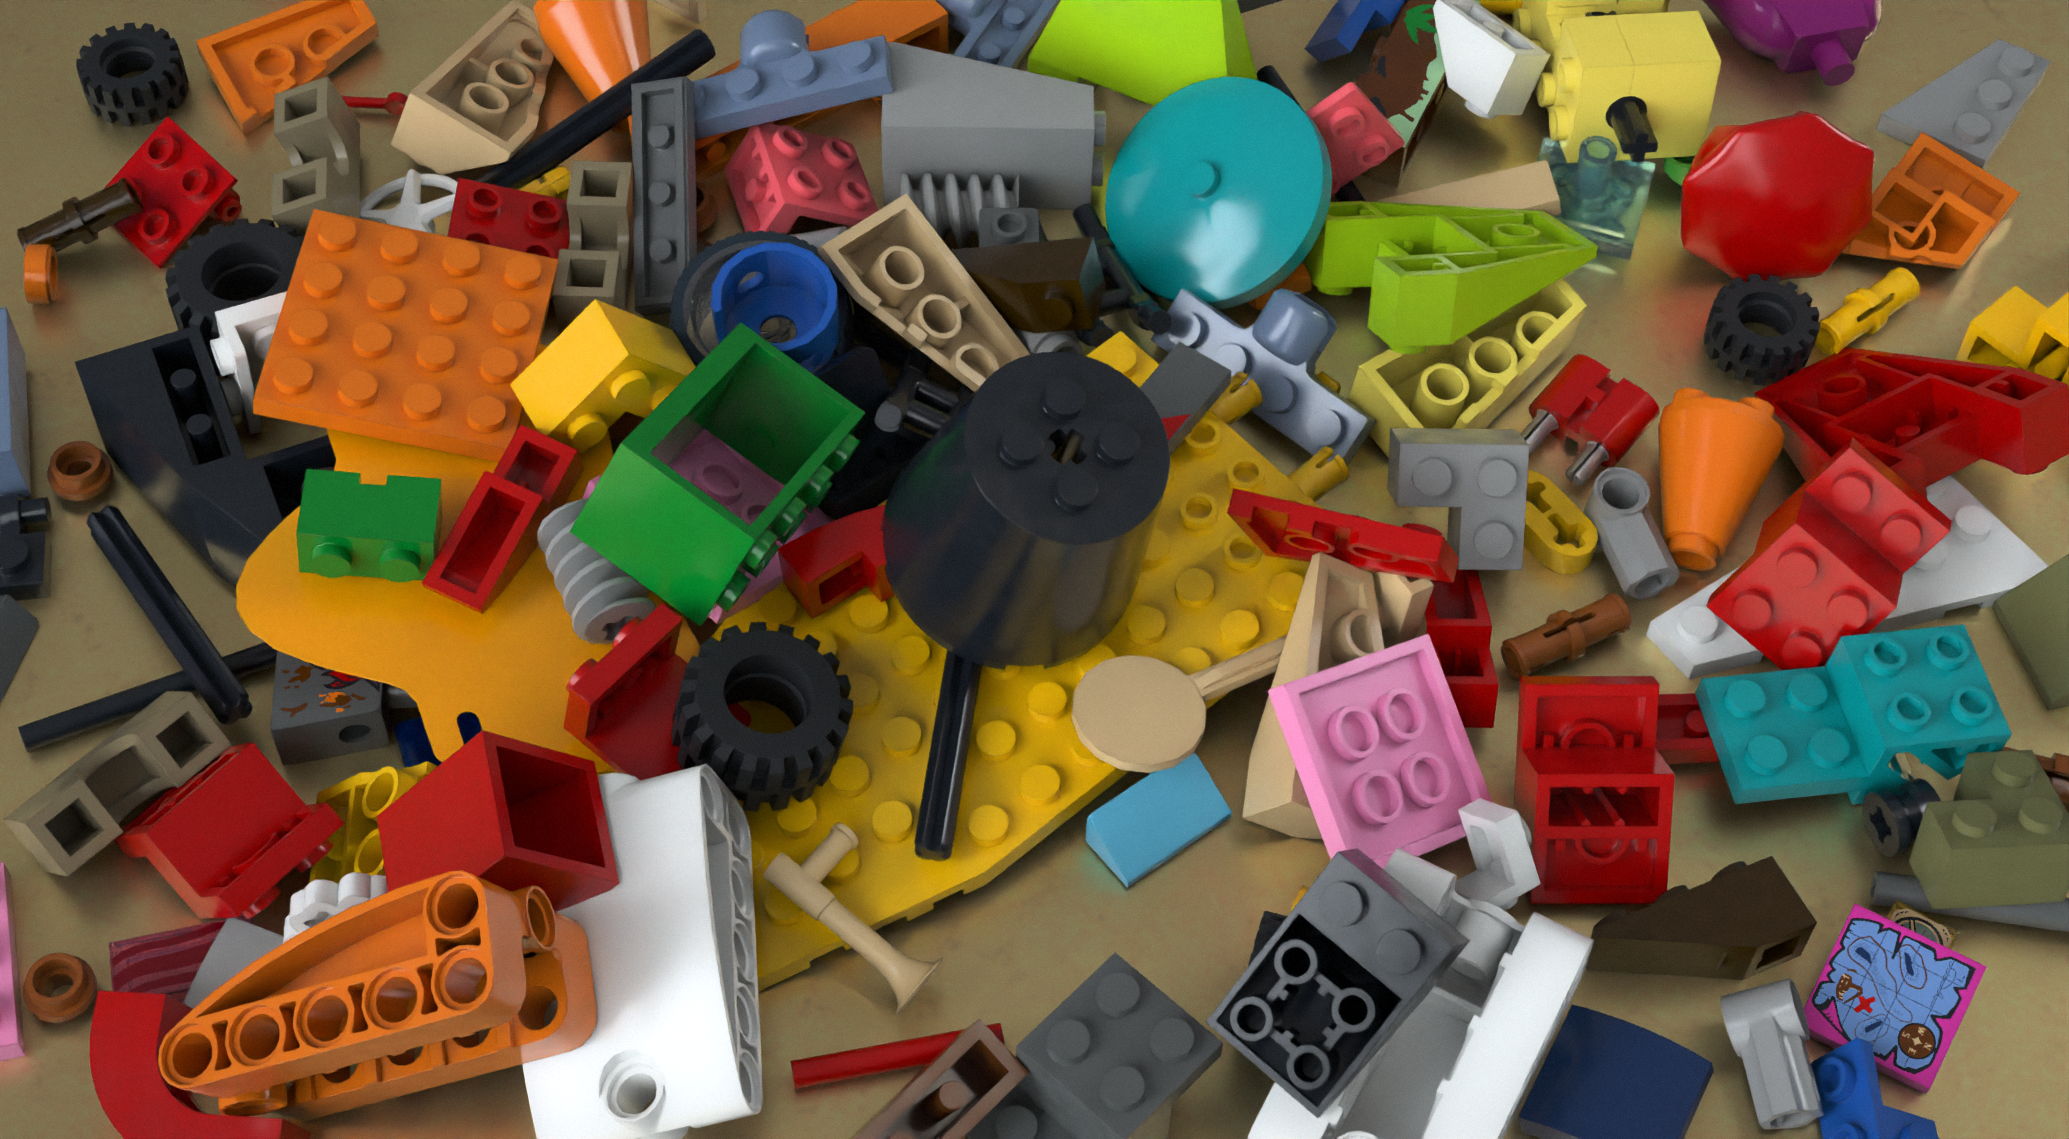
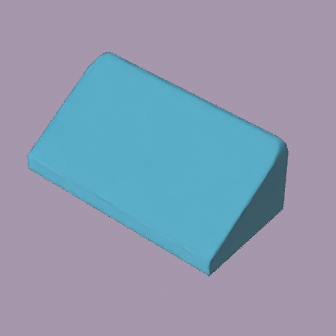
(1156, 819)

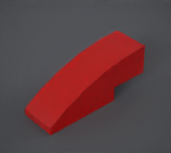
(503, 519)
(836, 562)
(1461, 638)

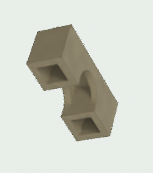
(323, 152)
(599, 240)
(87, 801)

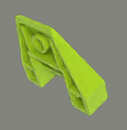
(1143, 45)
(1440, 266)

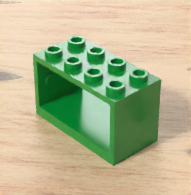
(678, 535)

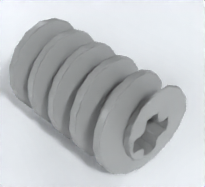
(956, 208)
(592, 587)

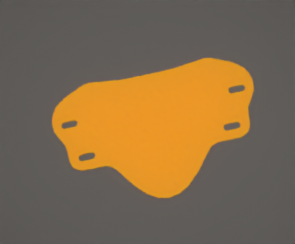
(447, 657)

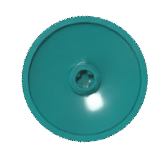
(1219, 192)

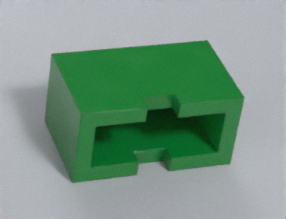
(368, 527)

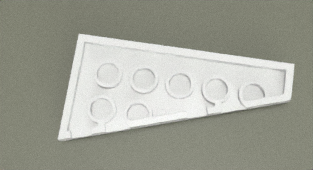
(1965, 568)

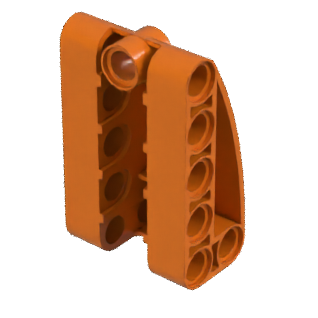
(375, 985)

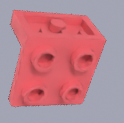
(1354, 133)
(793, 174)

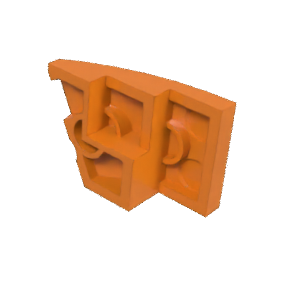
(1933, 209)

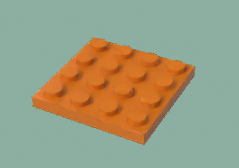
(406, 336)

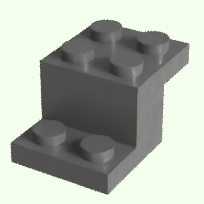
(1104, 1064)

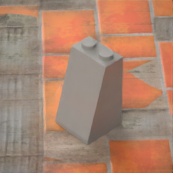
(989, 121)

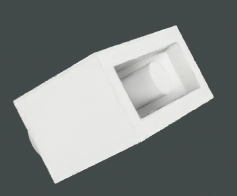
(1486, 59)

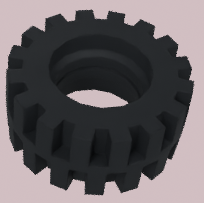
(137, 96)
(1765, 304)

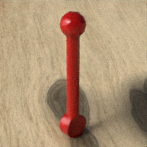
(393, 103)

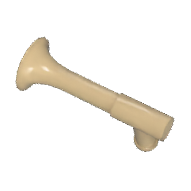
(804, 888)

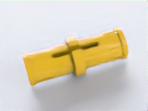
(1866, 310)

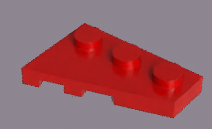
(1301, 530)

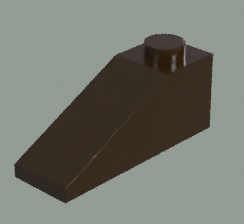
(1040, 283)

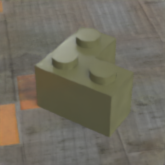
(1997, 838)

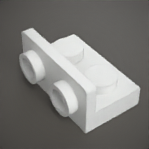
(242, 350)

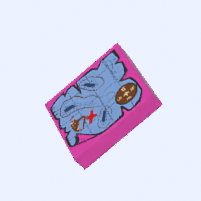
(1894, 993)

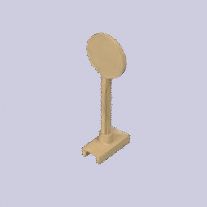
(1154, 715)

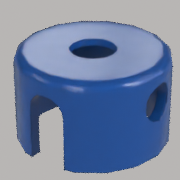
(788, 286)

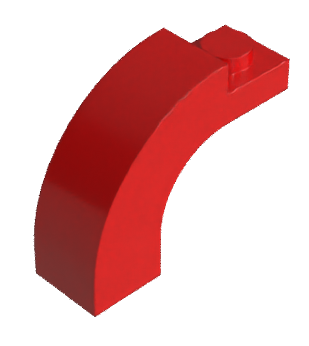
(129, 1084)

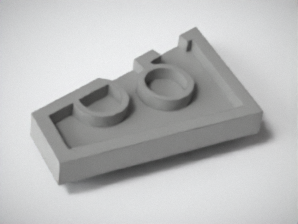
(1970, 104)

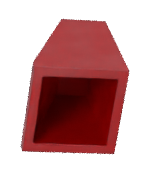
(506, 817)

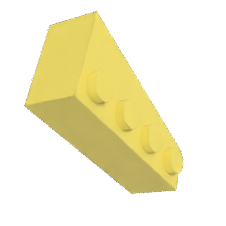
(1473, 377)

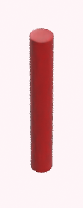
(874, 1059)

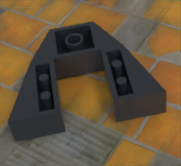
(180, 447)

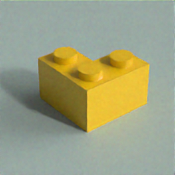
(2021, 335)
(598, 372)

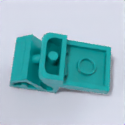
(1854, 717)

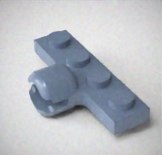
(998, 29)
(785, 78)
(1281, 360)

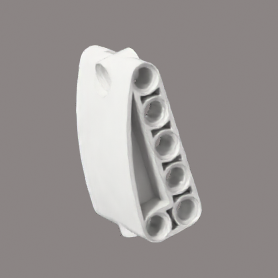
(667, 972)
(1469, 1044)

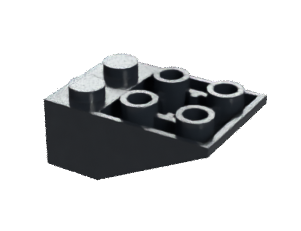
(1336, 980)

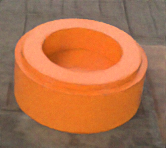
(40, 273)

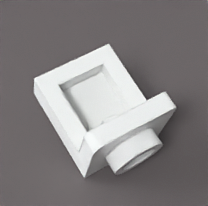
(1500, 852)

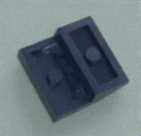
(1614, 1083)

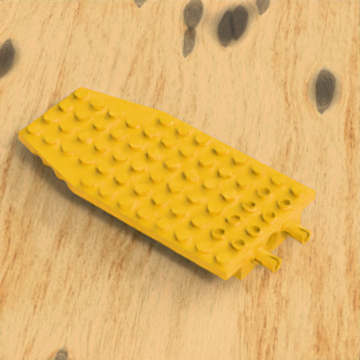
(1026, 773)

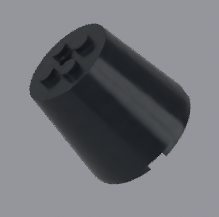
(1029, 513)

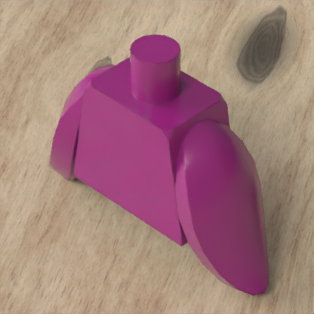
(1802, 32)

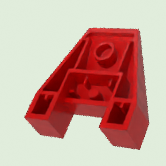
(1920, 414)

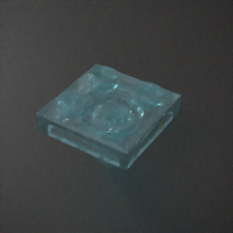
(1598, 194)

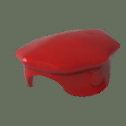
(1776, 197)

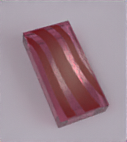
(162, 960)

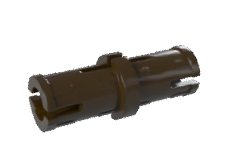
(84, 218)

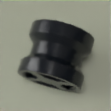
(1896, 817)

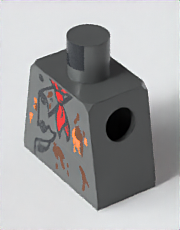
(329, 712)

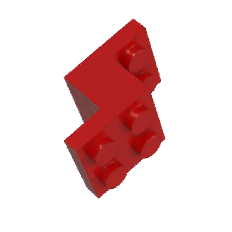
(1829, 560)
(1593, 788)
(230, 834)

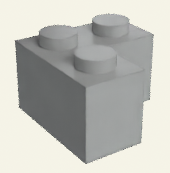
(1476, 476)

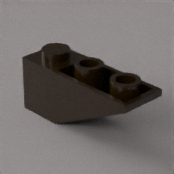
(1719, 929)

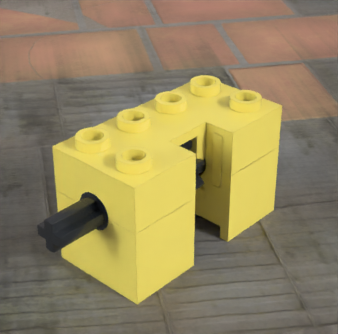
(1623, 74)

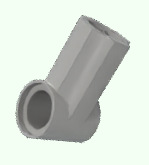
(1630, 533)
(1769, 1035)

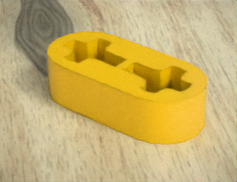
(1556, 518)

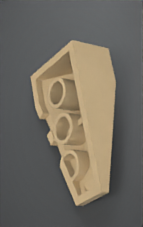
(481, 98)
(922, 292)
(1330, 626)

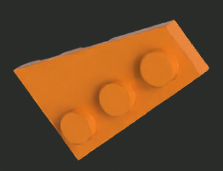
(283, 53)

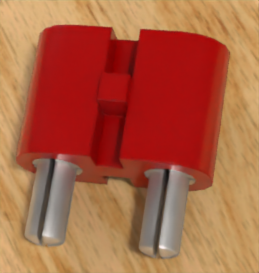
(1592, 411)

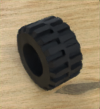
(228, 270)
(770, 670)

